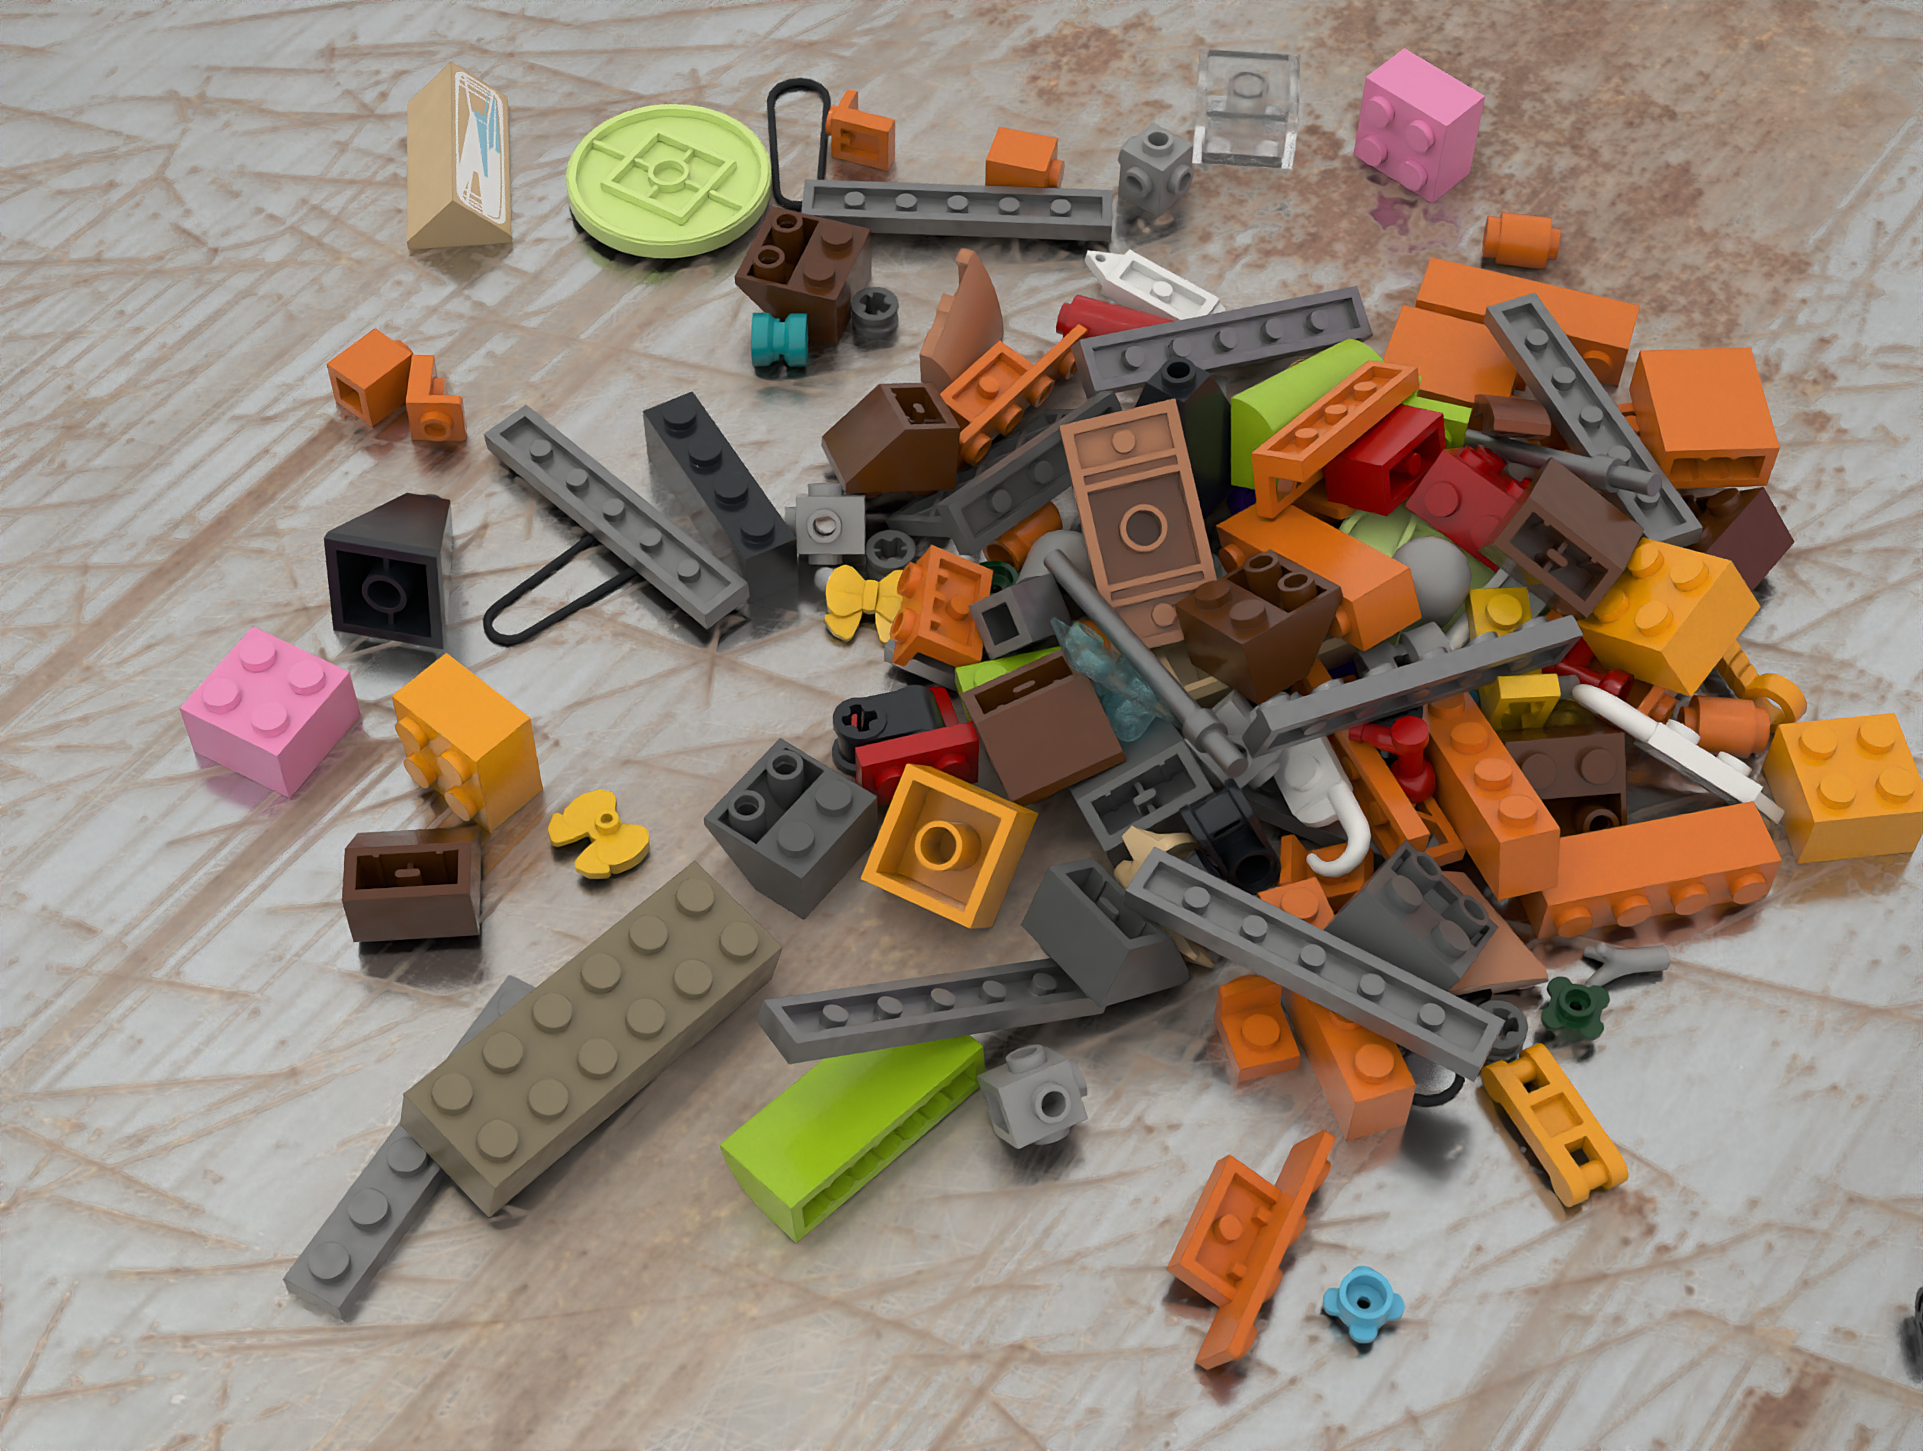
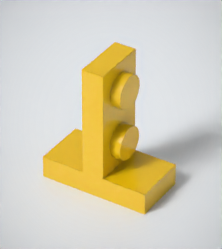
(1511, 700)

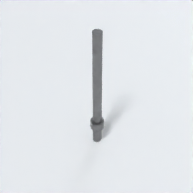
(1600, 472)
(1200, 724)

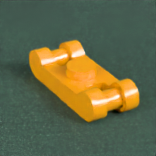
(1555, 1123)

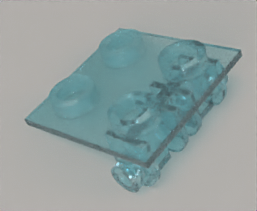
(1120, 689)

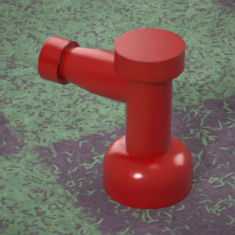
(1576, 662)
(1407, 740)

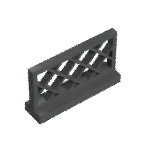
(1005, 486)

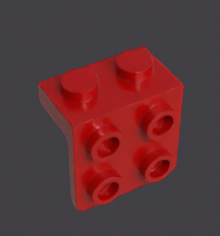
(1466, 496)
(946, 749)

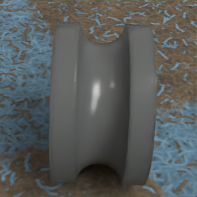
(878, 300)
(888, 545)
(1514, 1026)

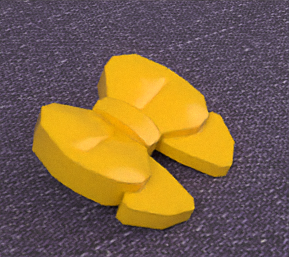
(851, 596)
(614, 844)

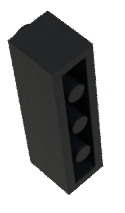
(721, 495)

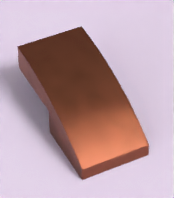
(1512, 417)

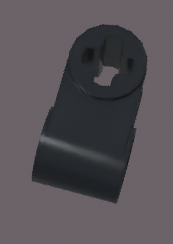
(882, 719)
(1232, 837)

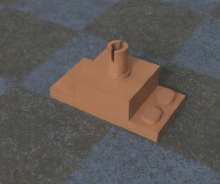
(1139, 515)

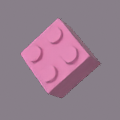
(1418, 125)
(270, 711)

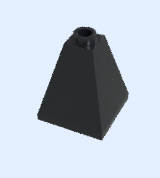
(1204, 422)
(393, 571)

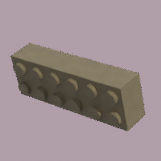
(589, 1038)

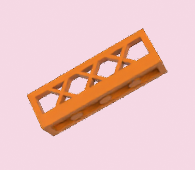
(1325, 431)
(1379, 795)

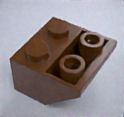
(807, 268)
(895, 442)
(1741, 529)
(1563, 541)
(1259, 624)
(1042, 728)
(1574, 773)
(413, 884)

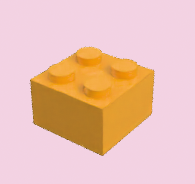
(1670, 616)
(467, 743)
(1846, 788)
(949, 846)

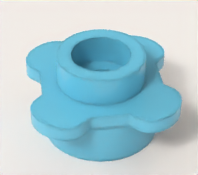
(1367, 1285)

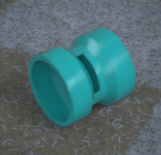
(779, 339)

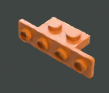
(999, 388)
(1240, 1239)

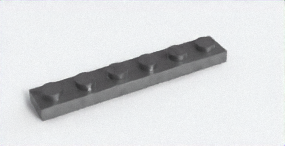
(963, 209)
(1222, 339)
(1586, 413)
(617, 516)
(1394, 690)
(1314, 963)
(921, 1010)
(379, 1203)

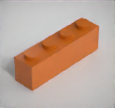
(1594, 324)
(1375, 587)
(1490, 800)
(1656, 871)
(1355, 1066)

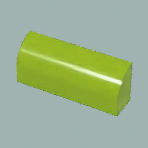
(1281, 398)
(846, 1126)

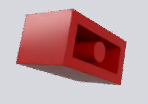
(1386, 461)

